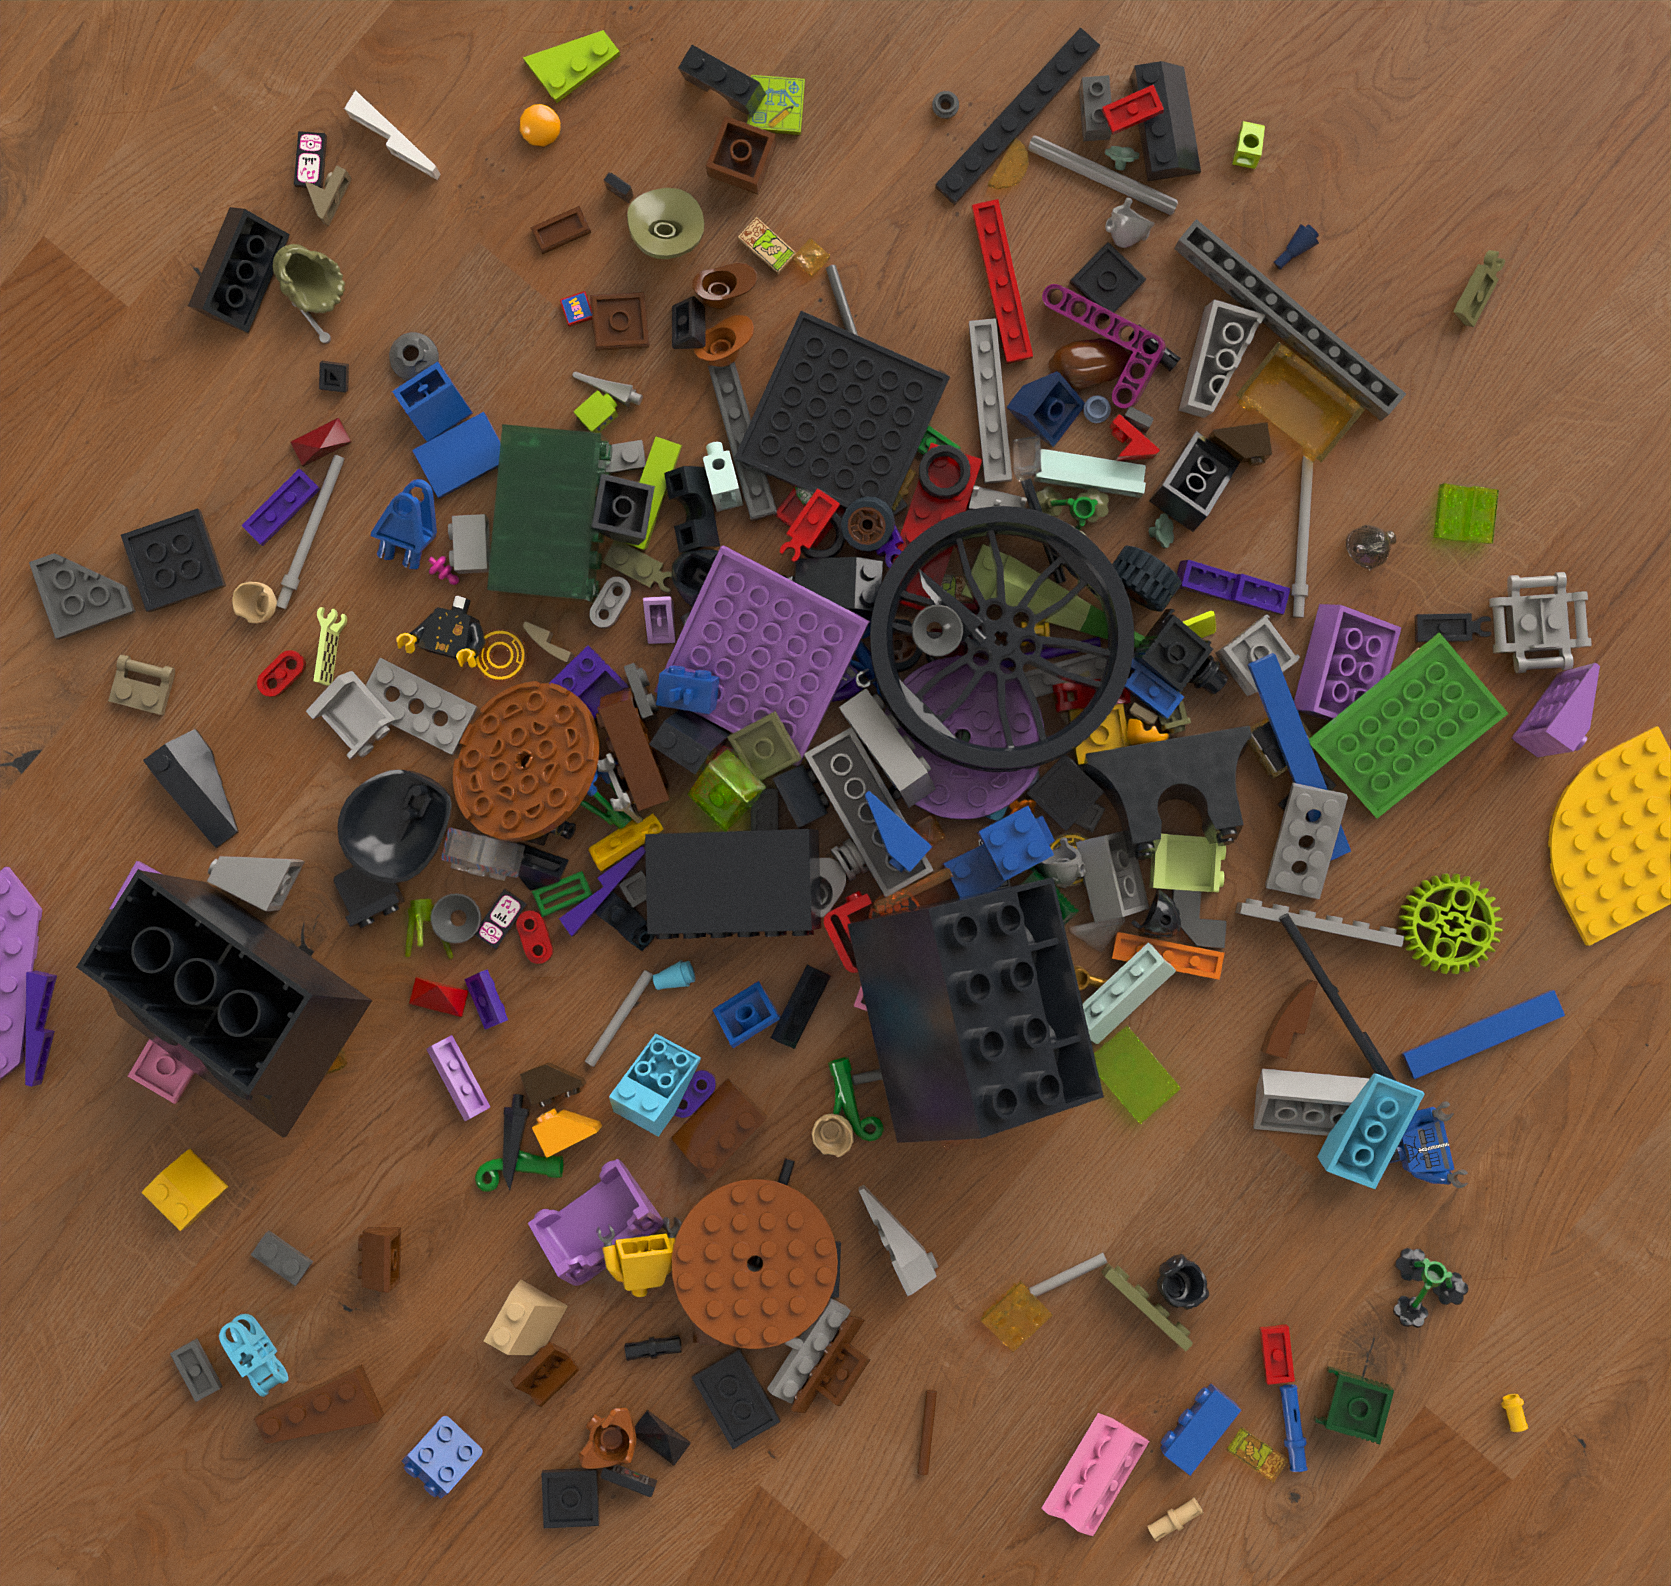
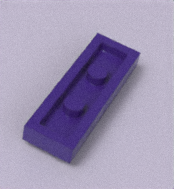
(280, 507)

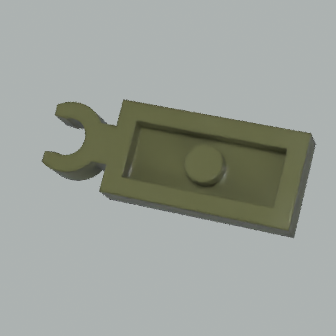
(1479, 289)
(636, 565)

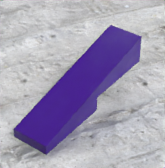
(1232, 587)
(578, 916)
(38, 1039)

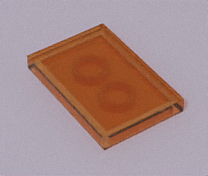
(912, 891)

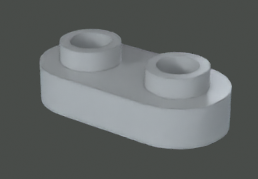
(608, 601)

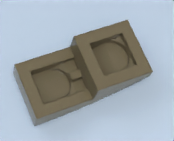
(544, 638)

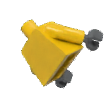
(640, 1260)

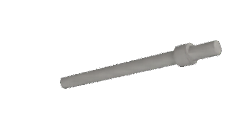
(290, 582)
(1300, 588)

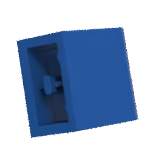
(432, 402)

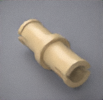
(1175, 1519)

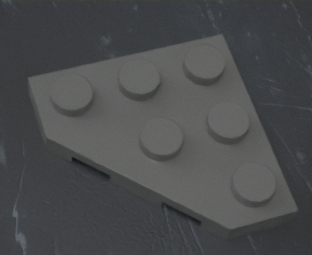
(78, 596)

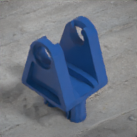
(407, 525)

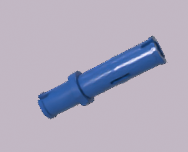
(1293, 1428)

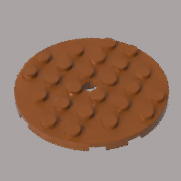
(564, 753)
(713, 1274)

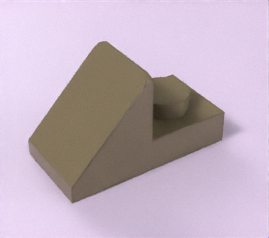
(328, 200)

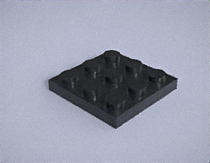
(173, 560)

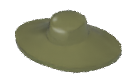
(665, 223)

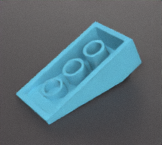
(1370, 1131)

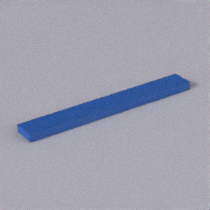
(1291, 734)

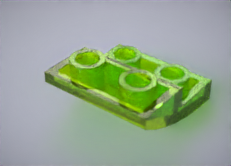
(1466, 513)

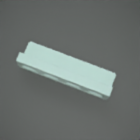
(1091, 472)
(1125, 991)

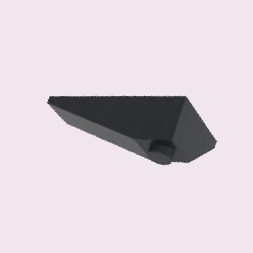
(192, 779)

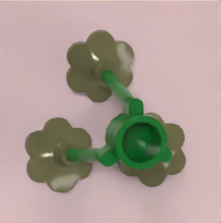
(1086, 506)

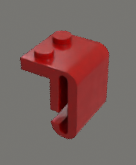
(854, 902)

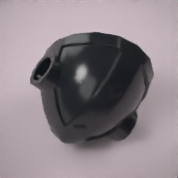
(1162, 918)

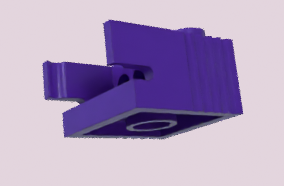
(589, 679)

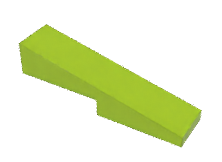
(660, 460)

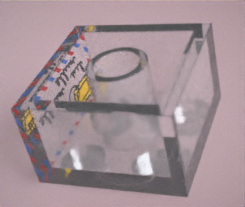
(482, 854)

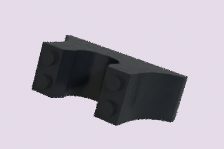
(1181, 768)

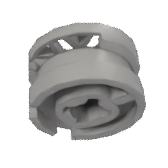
(851, 857)

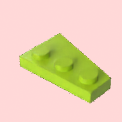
(572, 63)

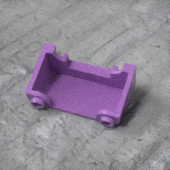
(571, 1235)

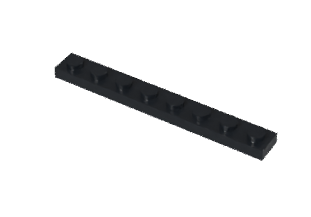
(1017, 116)

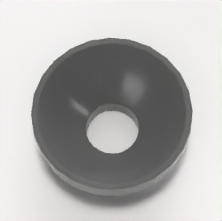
(427, 355)
(951, 630)
(442, 915)

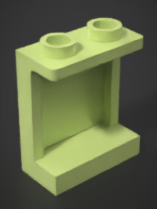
(1187, 864)

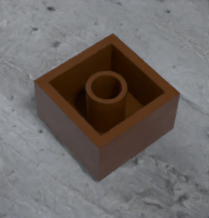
(741, 155)

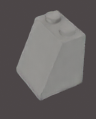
(256, 880)

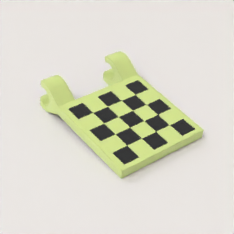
(327, 646)

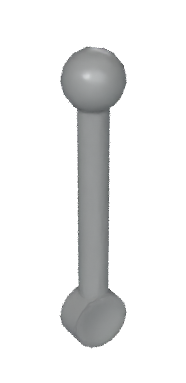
(324, 336)

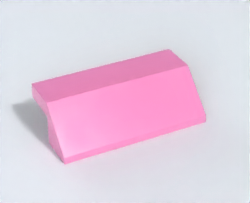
(1095, 1474)

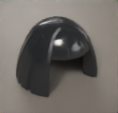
(691, 571)

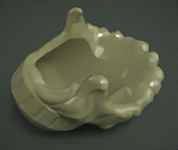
(308, 278)

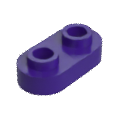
(696, 1096)

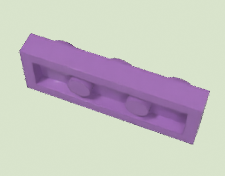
(458, 1078)

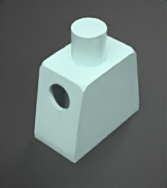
(722, 477)

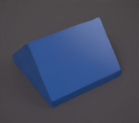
(746, 1014)

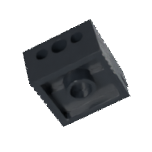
(1172, 651)

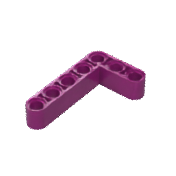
(1113, 332)

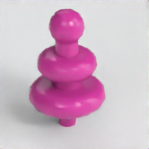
(443, 571)

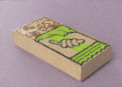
(767, 245)

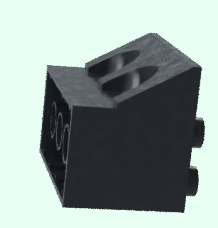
(223, 994)
(975, 1013)

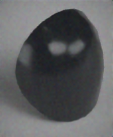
(394, 825)

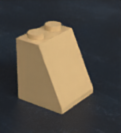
(525, 1321)

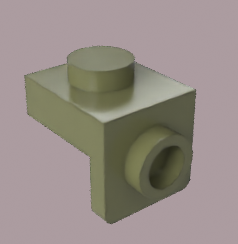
(1176, 721)

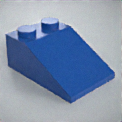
(899, 839)

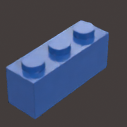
(1199, 1428)

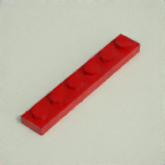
(1002, 281)

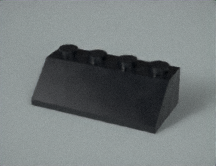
(1169, 138)
(238, 269)

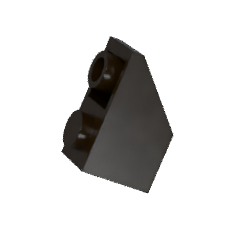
(550, 1081)

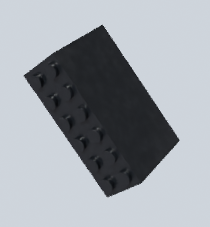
(733, 883)

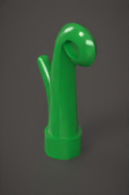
(845, 1098)
(526, 1163)

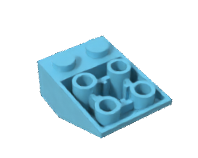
(654, 1084)

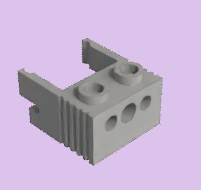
(1251, 645)

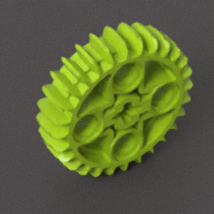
(1463, 928)

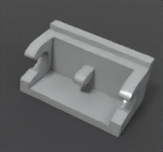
(986, 497)

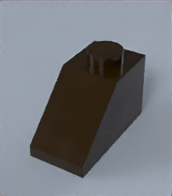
(1245, 442)

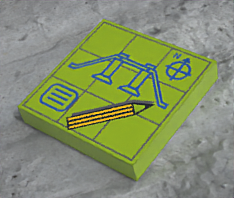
(781, 106)

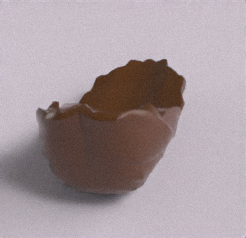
(1090, 362)

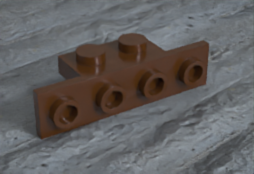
(837, 1370)

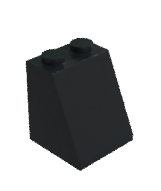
(690, 740)

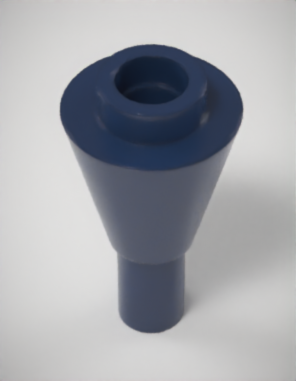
(1302, 240)

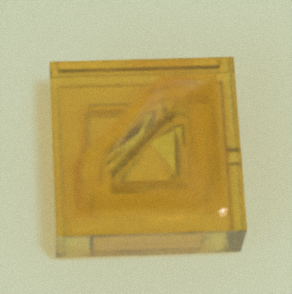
(811, 257)

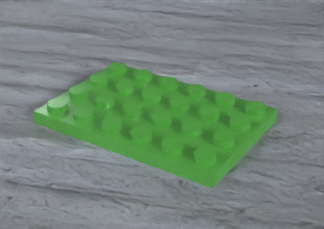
(1408, 725)

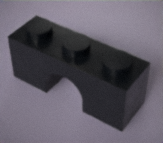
(711, 73)
(692, 490)

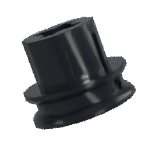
(1209, 676)

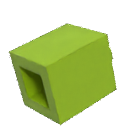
(597, 412)

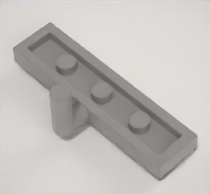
(807, 1351)

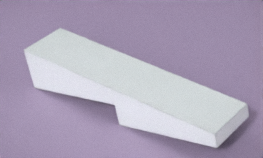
(398, 144)

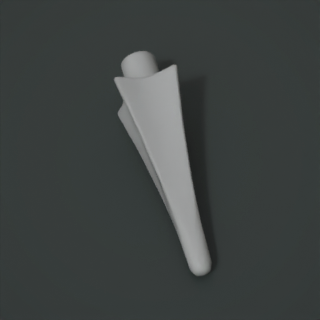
(621, 392)

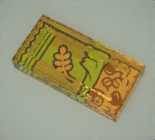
(1257, 1454)

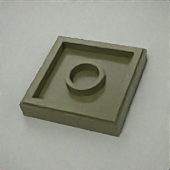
(765, 746)

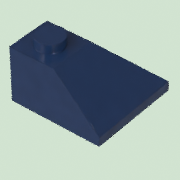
(1047, 407)

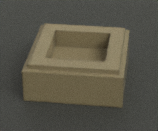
(1142, 714)

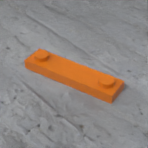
(1181, 957)

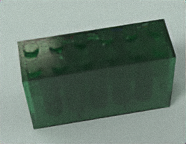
(546, 513)

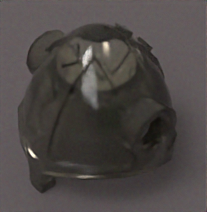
(1372, 545)

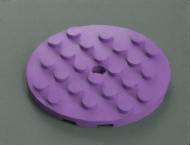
(960, 790)

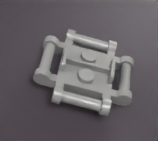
(1539, 622)

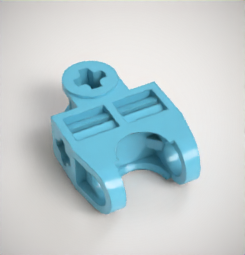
(257, 1360)

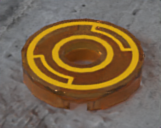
(516, 659)

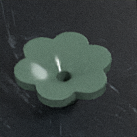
(1121, 156)
(1163, 530)

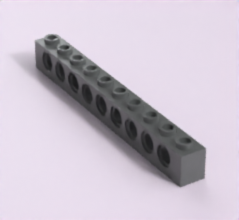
(1289, 320)

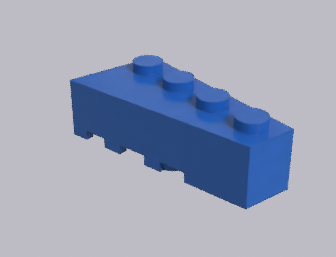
(975, 871)

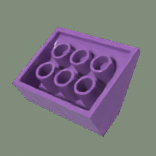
(1343, 660)
(1561, 714)

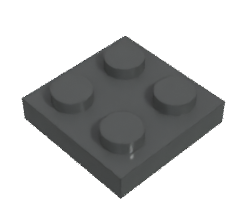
(638, 681)

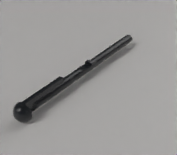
(1361, 1038)

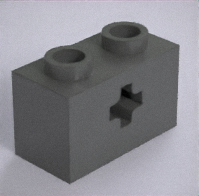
(1093, 95)

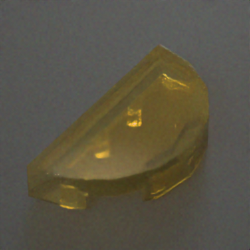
(1012, 167)

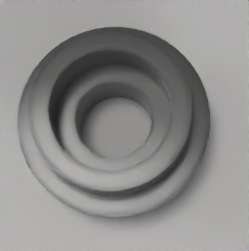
(949, 97)

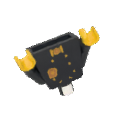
(448, 634)

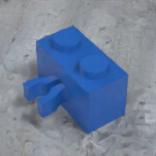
(687, 690)

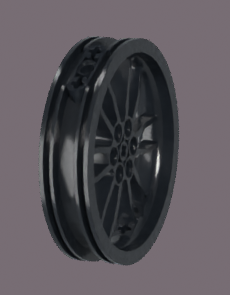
(1083, 562)

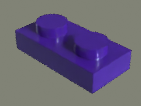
(486, 999)

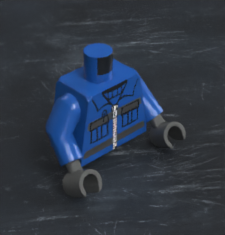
(1426, 1149)

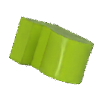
(1249, 145)

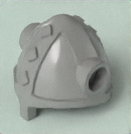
(1127, 225)
(1064, 865)

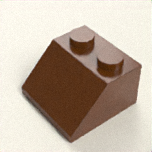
(380, 1258)

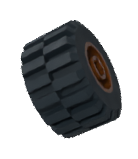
(1146, 578)

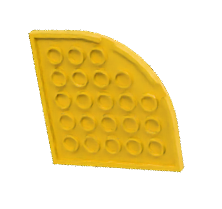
(1615, 837)

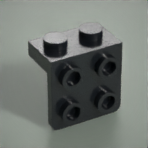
(366, 897)

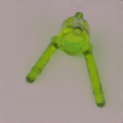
(420, 912)

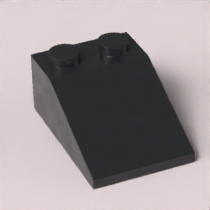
(1194, 482)
(843, 580)

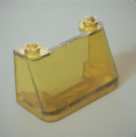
(1300, 401)

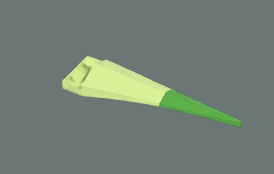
(1019, 578)

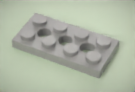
(434, 698)
(1293, 827)

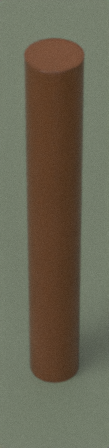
(927, 1431)

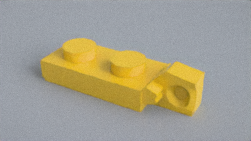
(623, 841)

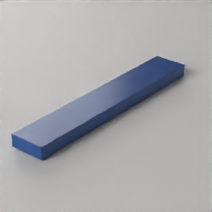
(1483, 1034)

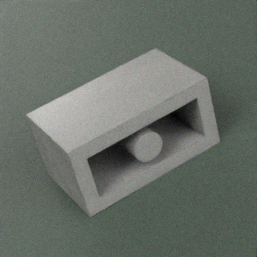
(470, 543)

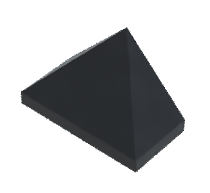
(540, 868)
(661, 1437)

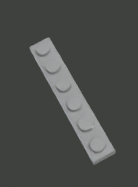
(990, 401)
(1331, 924)

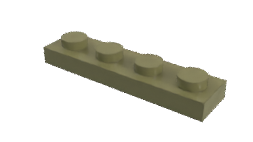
(1157, 1313)

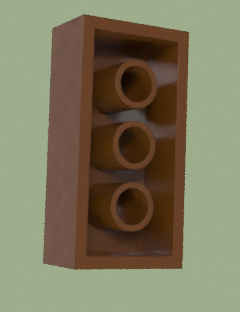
(635, 757)

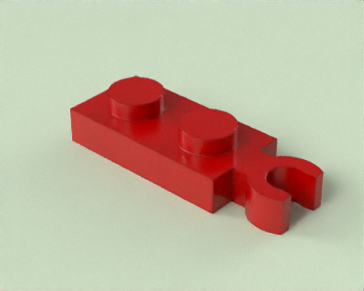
(810, 523)

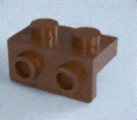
(545, 1373)

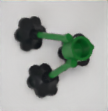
(1445, 1285)

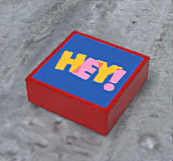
(576, 308)

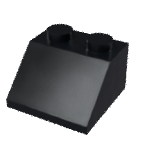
(622, 509)
(801, 796)

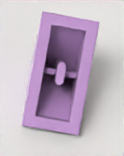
(659, 619)

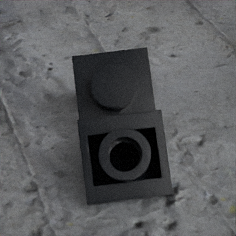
(625, 920)

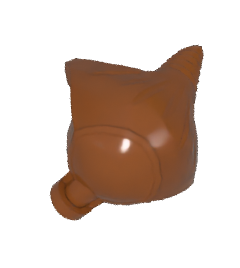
(610, 1440)

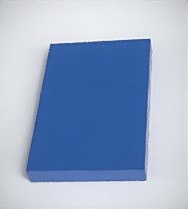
(460, 455)

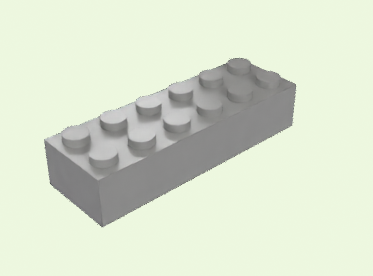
(846, 777)

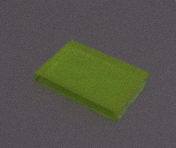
(1134, 1074)

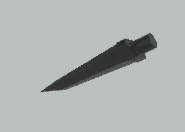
(942, 597)
(514, 1126)

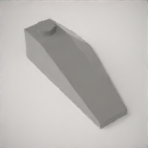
(908, 1256)

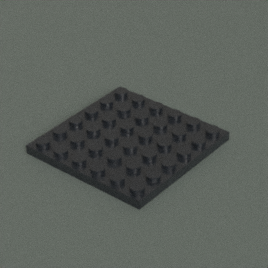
(841, 414)

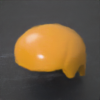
(539, 125)
(1137, 735)

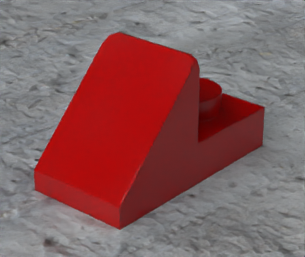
(1138, 445)

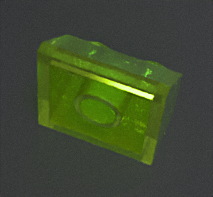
(726, 790)

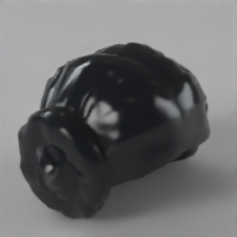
(1182, 1283)

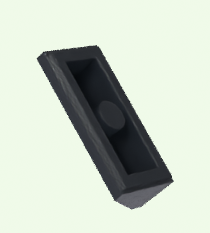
(688, 324)

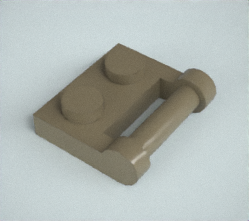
(141, 694)

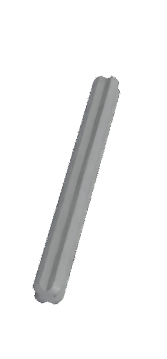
(1102, 175)

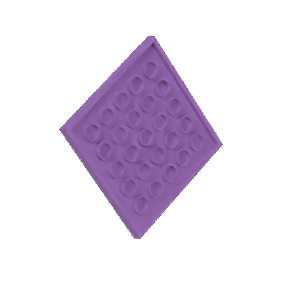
(768, 645)

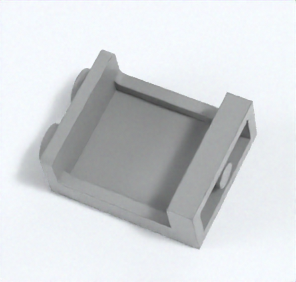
(352, 713)

